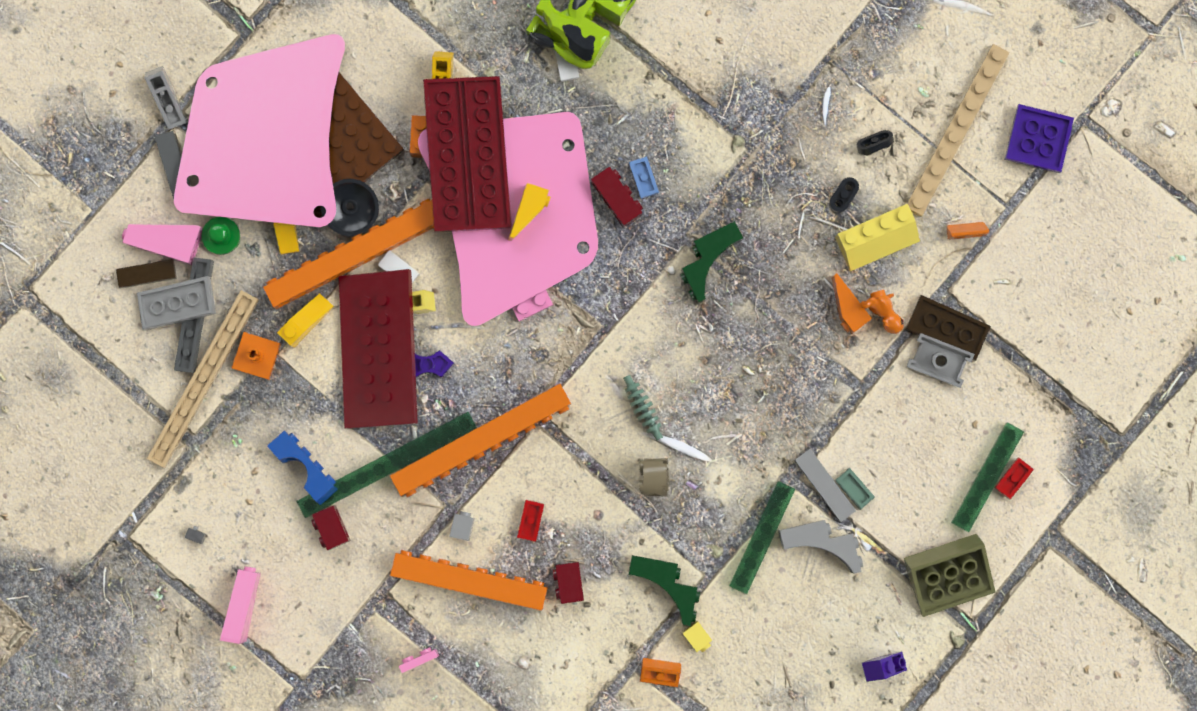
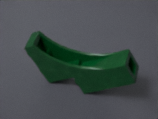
(708, 250)
(664, 575)

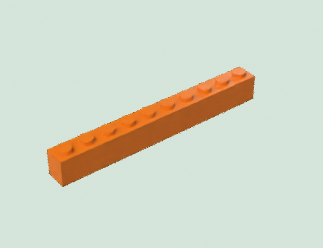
(350, 255)
(480, 440)

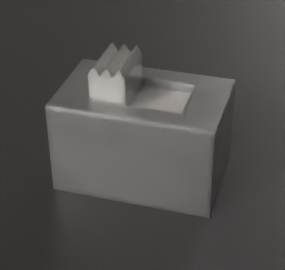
(195, 535)

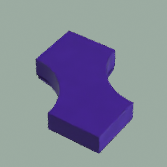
(436, 364)

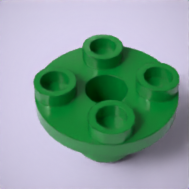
(221, 235)

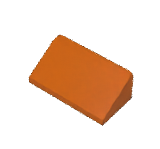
(967, 230)
(660, 672)

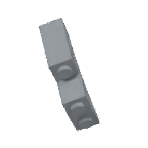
(817, 535)

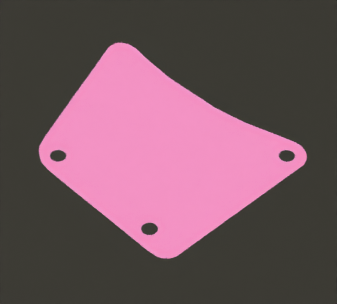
(263, 136)
(507, 272)

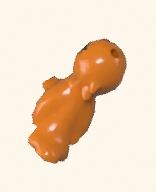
(882, 306)

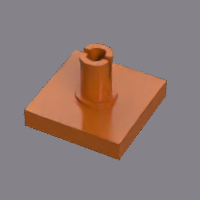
(256, 355)

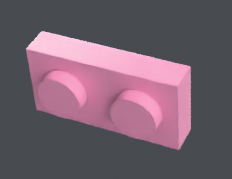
(532, 305)
(410, 662)

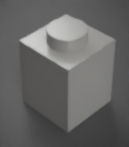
(462, 526)

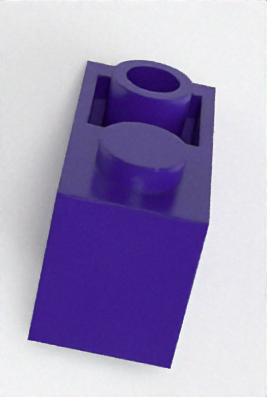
(884, 666)

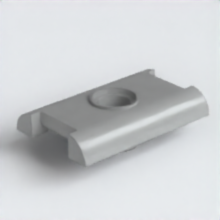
(927, 353)

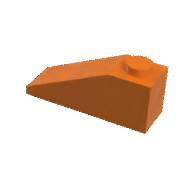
(849, 308)

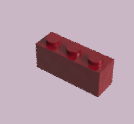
(617, 196)

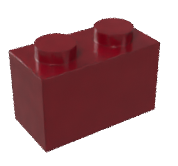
(330, 527)
(569, 583)

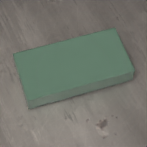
(854, 488)

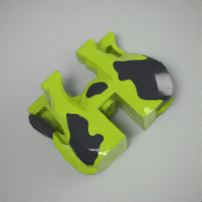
(572, 30)

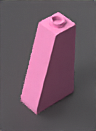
(169, 241)
(241, 606)

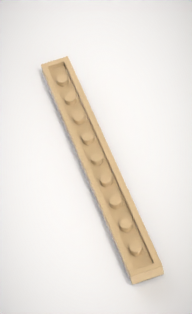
(957, 129)
(202, 379)

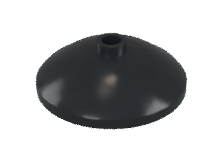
(361, 216)

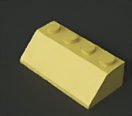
(878, 237)

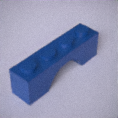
(317, 484)

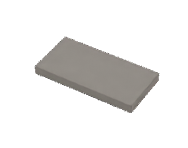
(176, 303)

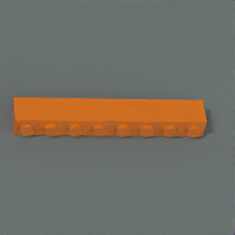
(469, 581)

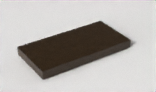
(947, 326)

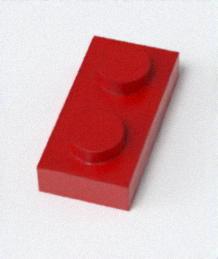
(1013, 478)
(530, 520)

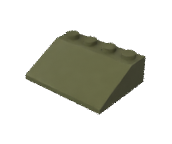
(950, 574)

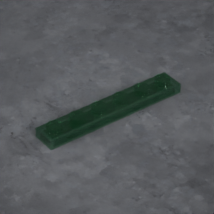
(987, 477)
(762, 537)

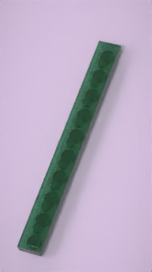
(392, 462)

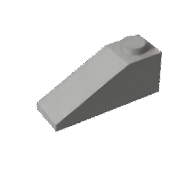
(165, 97)

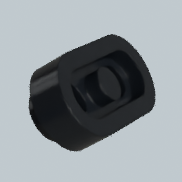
(875, 142)
(843, 195)

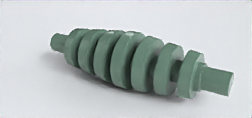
(646, 414)

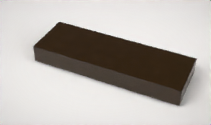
(146, 273)

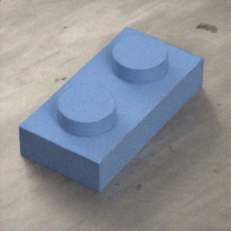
(643, 177)

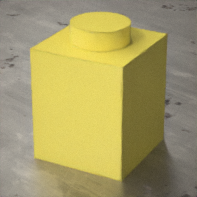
(423, 302)
(697, 637)

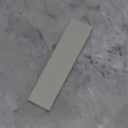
(825, 485)

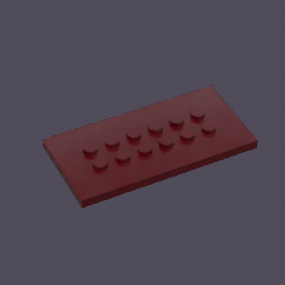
(467, 154)
(378, 349)

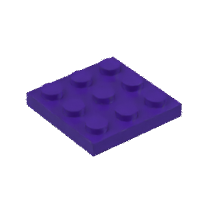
(1039, 138)

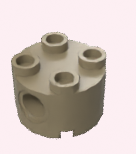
(655, 477)

